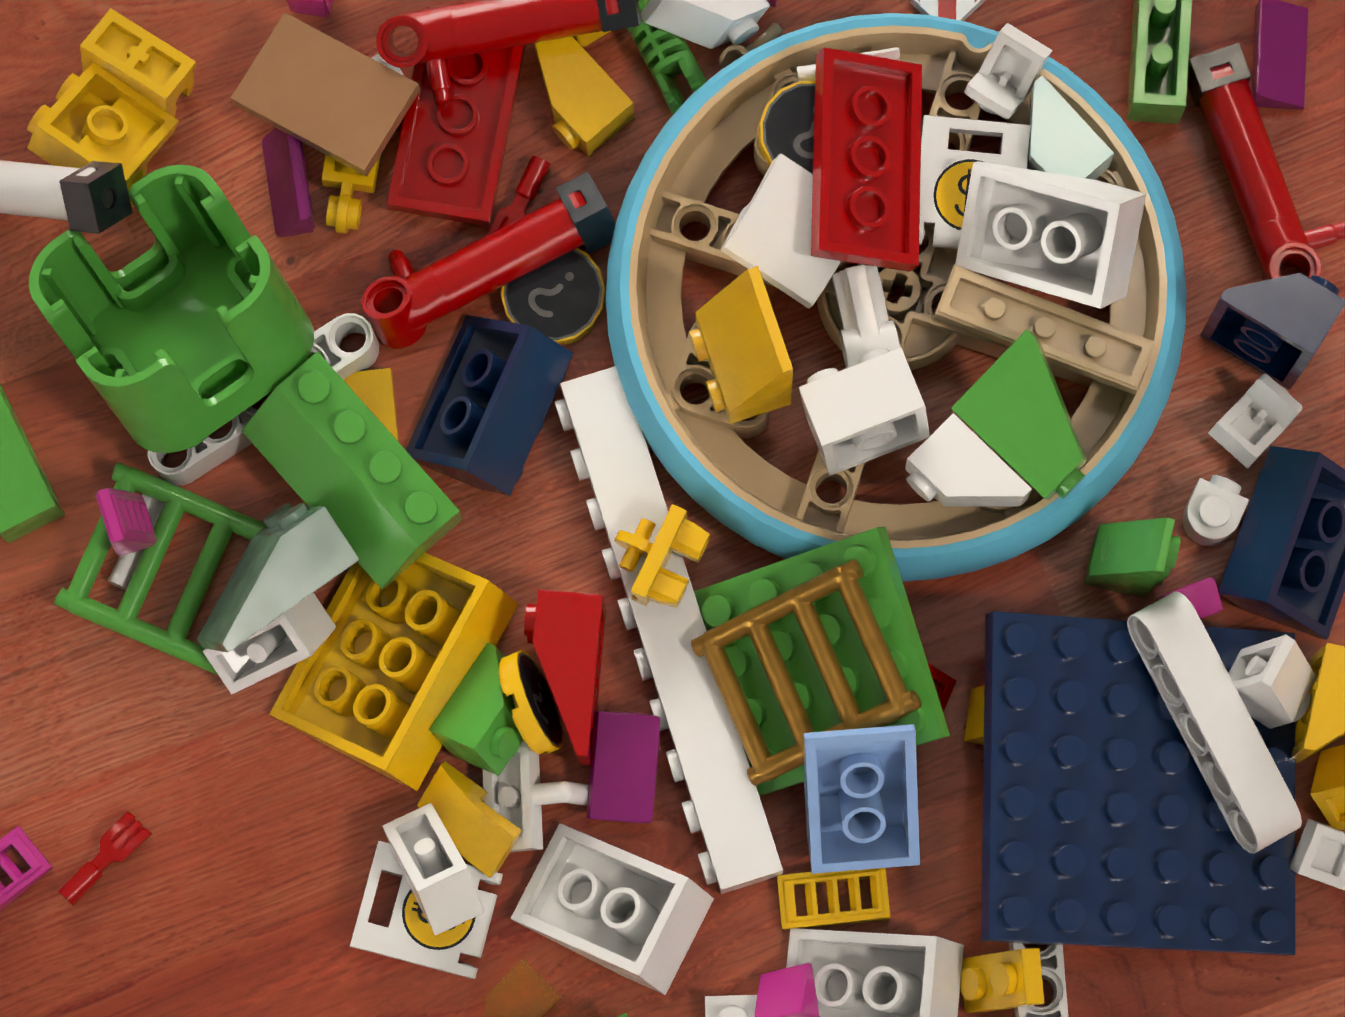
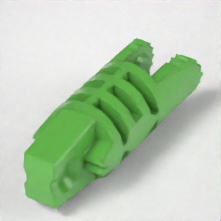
(666, 58)

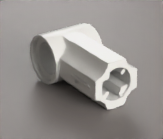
(862, 313)

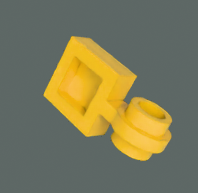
(344, 210)

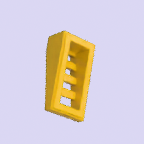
(879, 895)

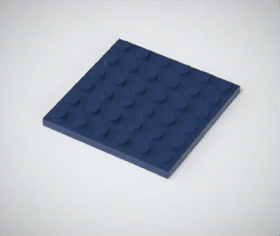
(1100, 809)

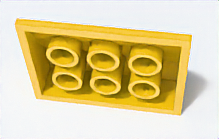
(393, 664)

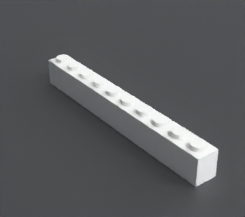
(689, 702)

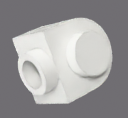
(1213, 510)

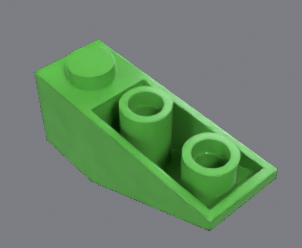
(1132, 556)

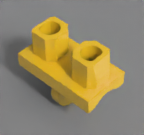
(676, 536)

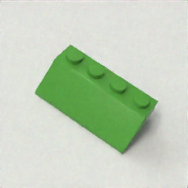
(353, 466)

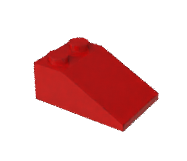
(569, 646)

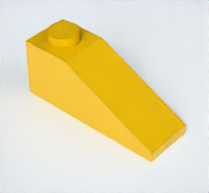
(581, 95)

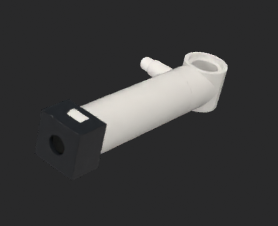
(85, 197)

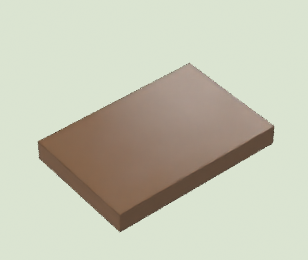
(325, 94)

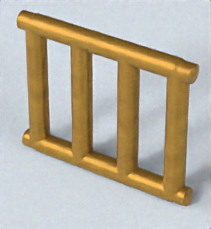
(755, 624)

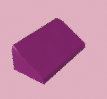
(1279, 55)
(288, 184)
(623, 766)

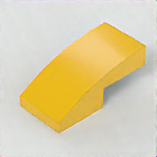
(474, 827)

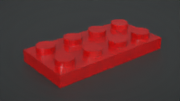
(456, 149)
(866, 160)

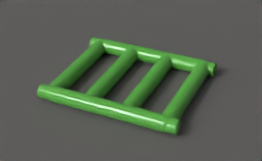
(125, 619)

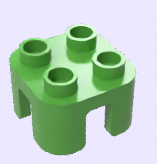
(187, 325)

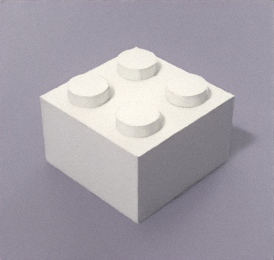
(864, 409)

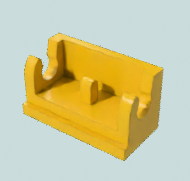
(139, 60)

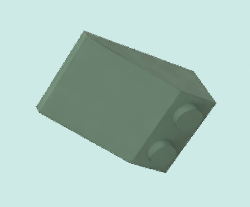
(278, 570)

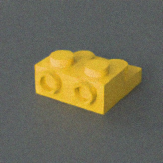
(99, 121)

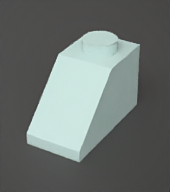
(1061, 138)

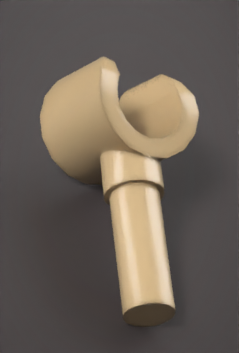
(734, 52)

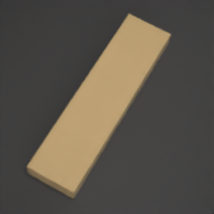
(1064, 334)

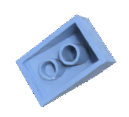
(861, 798)

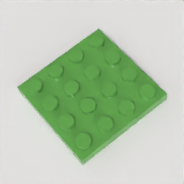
(891, 610)

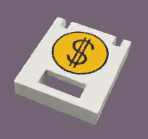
(947, 172)
(409, 933)

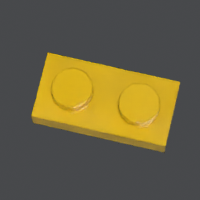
(1002, 981)

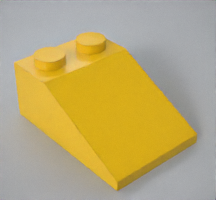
(743, 350)

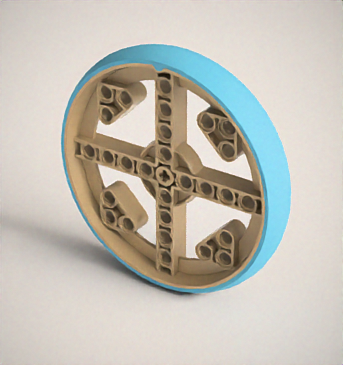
(708, 452)

